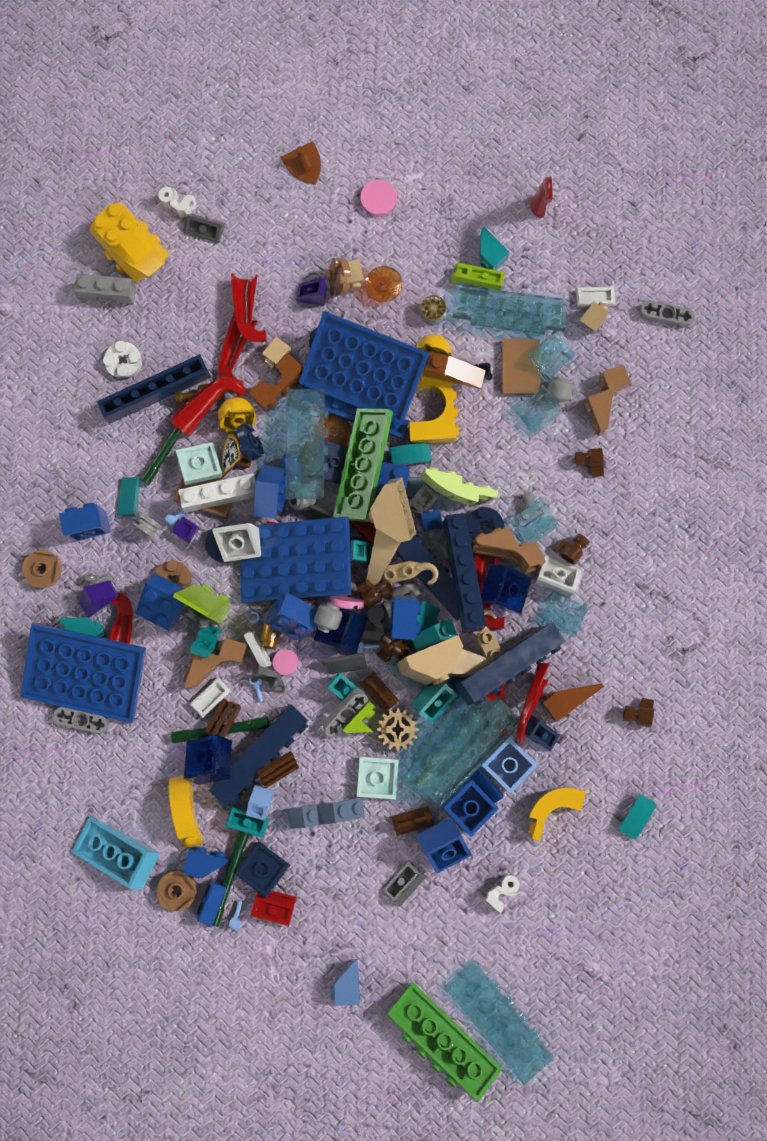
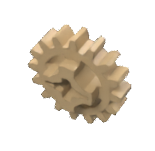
(388, 729)

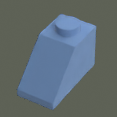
(347, 987)

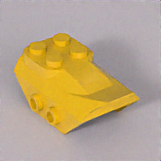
(128, 242)

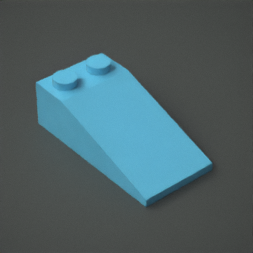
(115, 853)

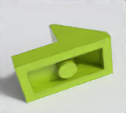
(357, 724)

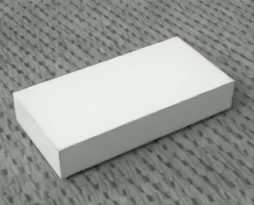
(588, 295)
(258, 651)
(210, 697)

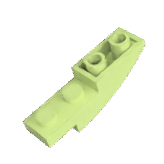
(451, 486)

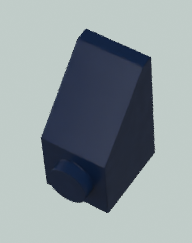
(541, 733)

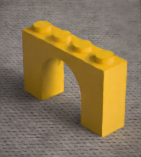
(442, 428)

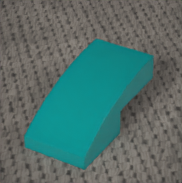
(410, 454)
(361, 552)
(206, 641)
(637, 817)

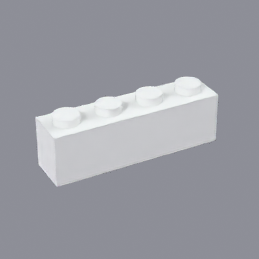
(218, 493)

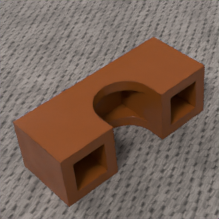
(268, 395)

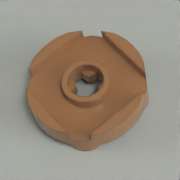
(337, 277)
(35, 560)
(176, 568)
(165, 889)

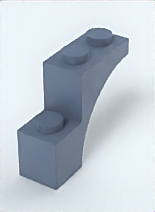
(325, 813)

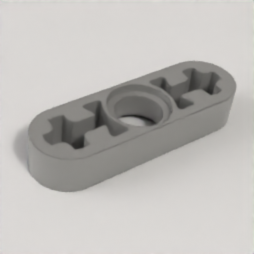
(662, 306)
(345, 720)
(93, 728)

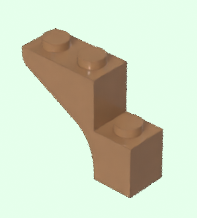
(600, 404)
(503, 544)
(202, 667)

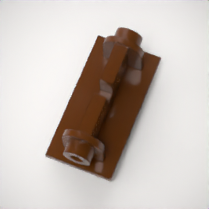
(379, 692)
(412, 820)

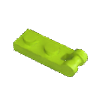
(478, 276)

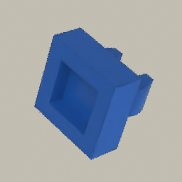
(431, 520)

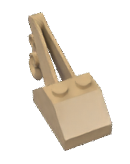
(393, 525)
(449, 659)

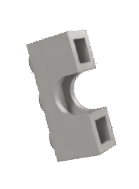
(93, 286)

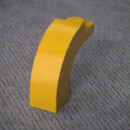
(552, 800)
(183, 812)

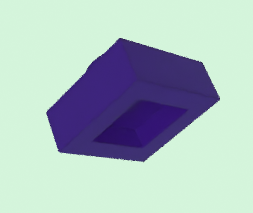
(185, 529)

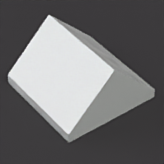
(238, 541)
(558, 576)

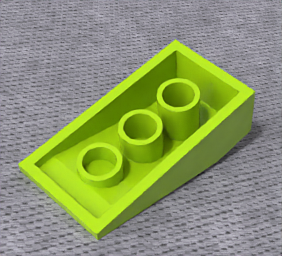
(204, 601)

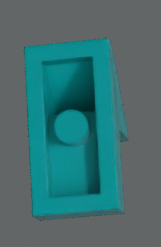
(341, 686)

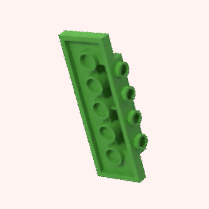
(363, 464)
(443, 1043)

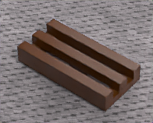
(217, 715)
(278, 771)

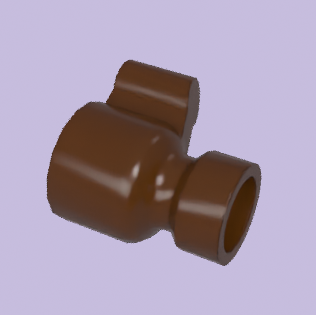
(593, 459)
(571, 551)
(372, 593)
(390, 647)
(642, 715)

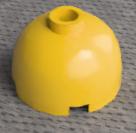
(436, 344)
(235, 413)

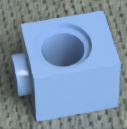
(259, 802)

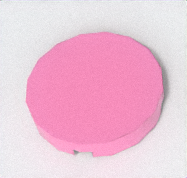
(378, 197)
(346, 601)

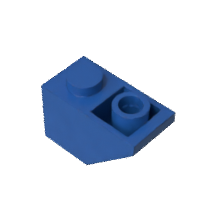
(201, 863)

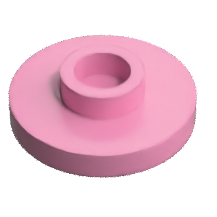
(285, 662)

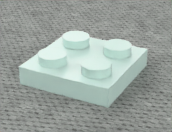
(198, 463)
(377, 778)

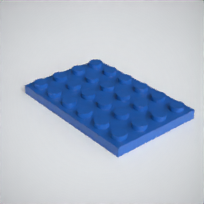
(363, 366)
(299, 560)
(83, 672)

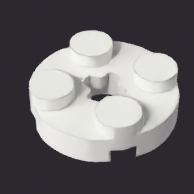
(119, 350)

